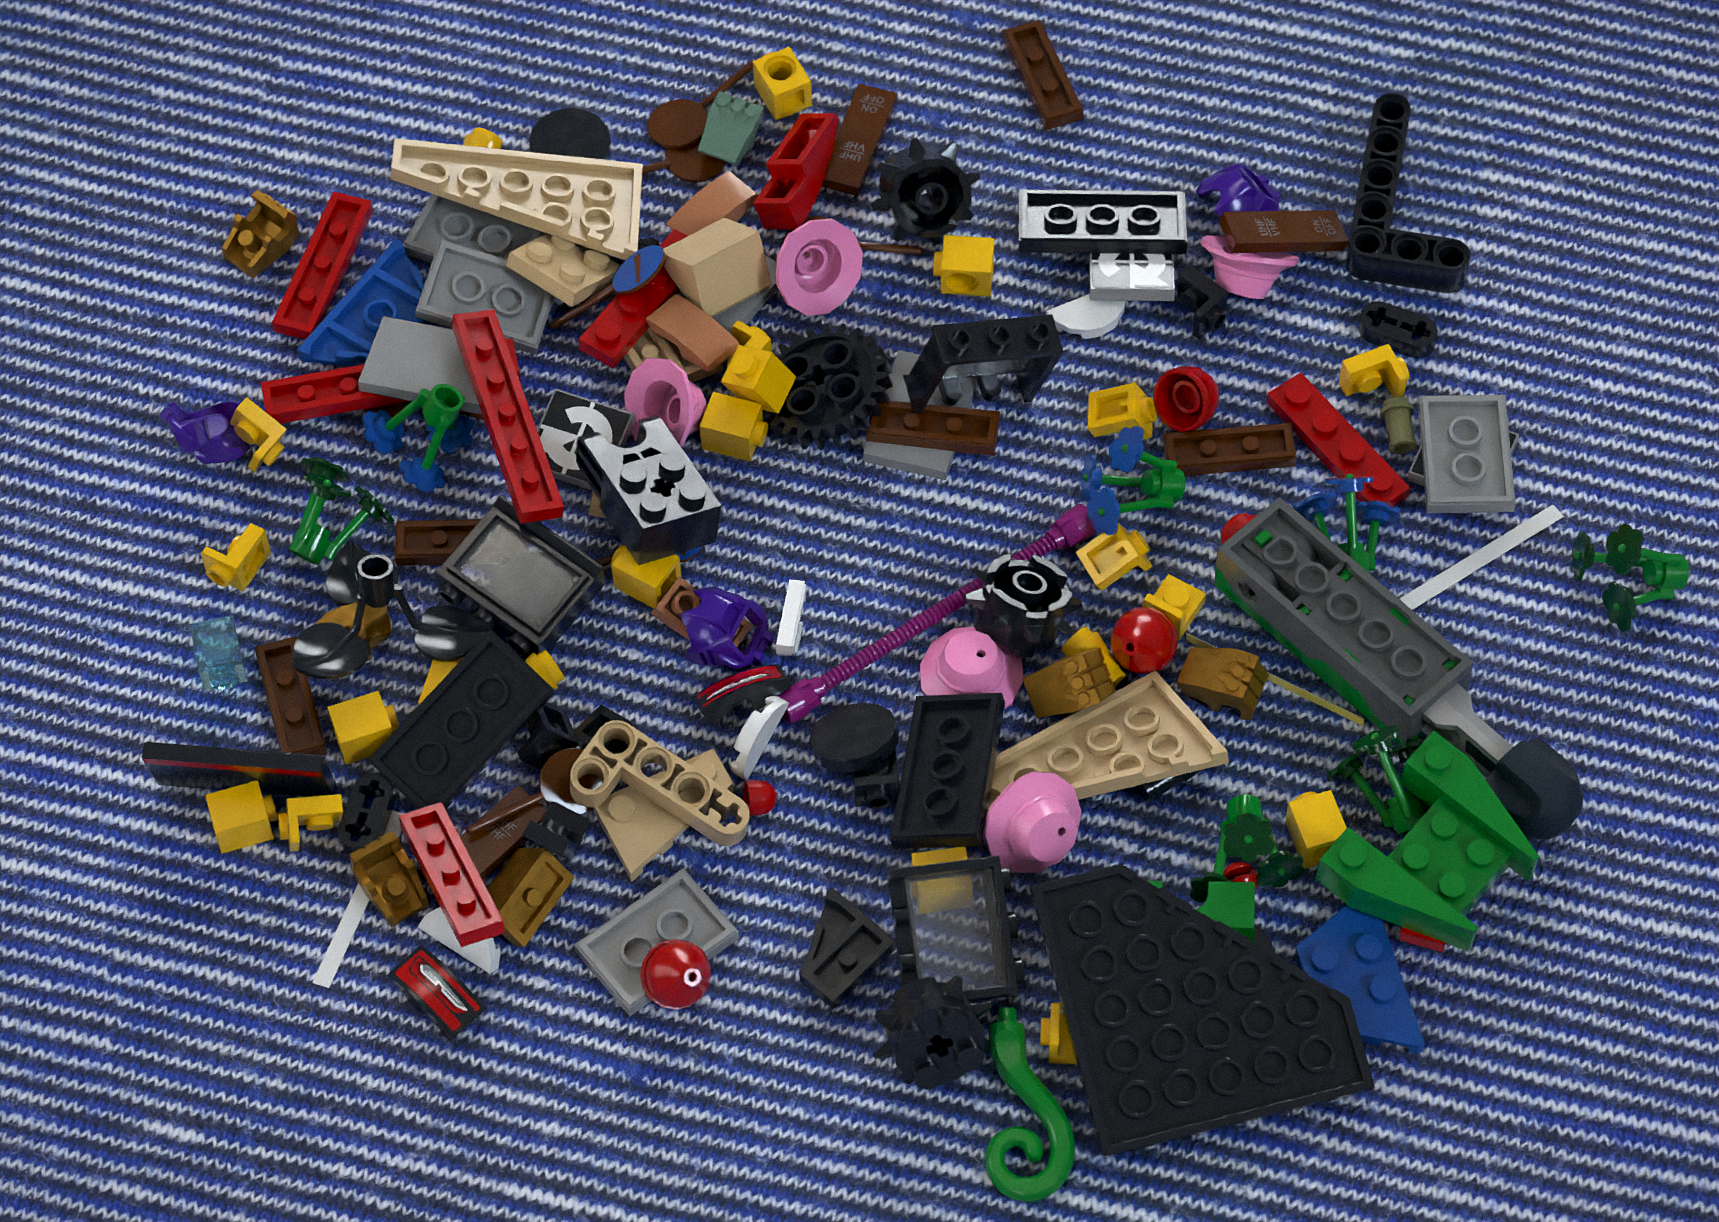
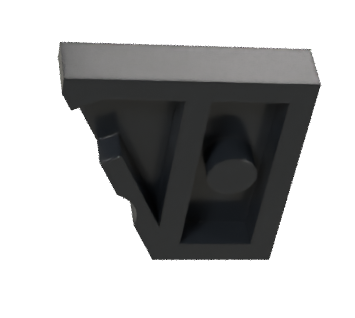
(843, 950)

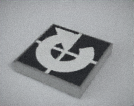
(1131, 277)
(572, 417)

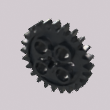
(834, 386)

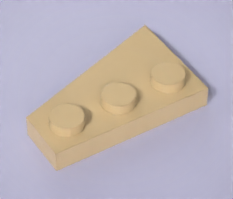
(643, 828)

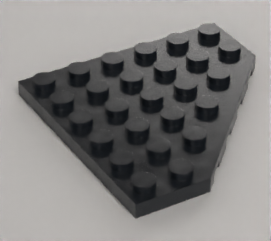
(1184, 1016)

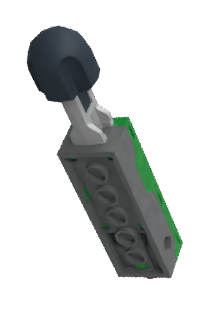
(1383, 657)

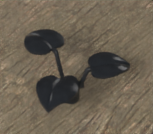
(371, 580)

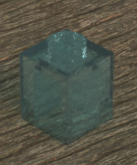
(218, 653)

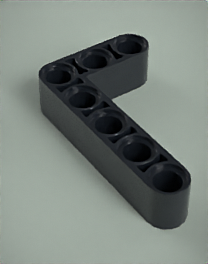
(1373, 215)

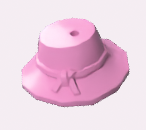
(1246, 273)
(825, 274)
(664, 390)
(955, 668)
(1033, 822)

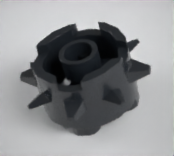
(946, 188)
(1022, 603)
(933, 1032)

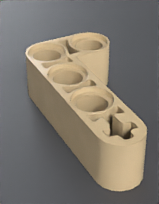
(663, 790)

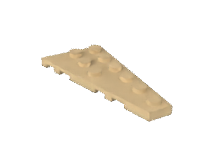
(557, 194)
(1117, 744)

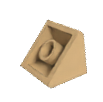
(719, 266)

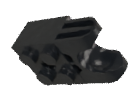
(650, 492)

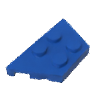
(386, 289)
(1357, 960)

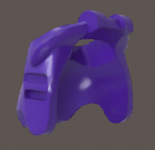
(1240, 190)
(206, 432)
(715, 624)

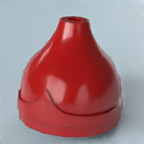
(1185, 398)
(1144, 640)
(675, 974)

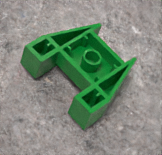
(1442, 860)

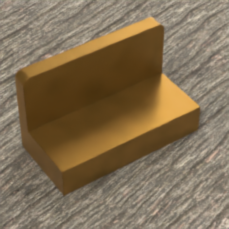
(528, 891)

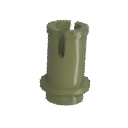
(1397, 415)

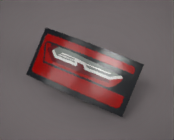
(750, 684)
(436, 991)

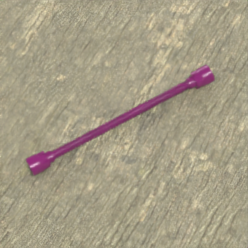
(1070, 529)

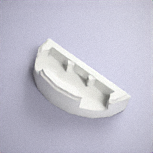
(1087, 316)
(790, 626)
(756, 735)
(480, 953)

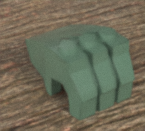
(730, 128)

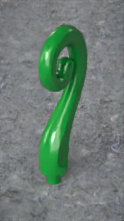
(1011, 1063)

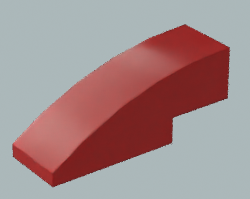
(797, 171)

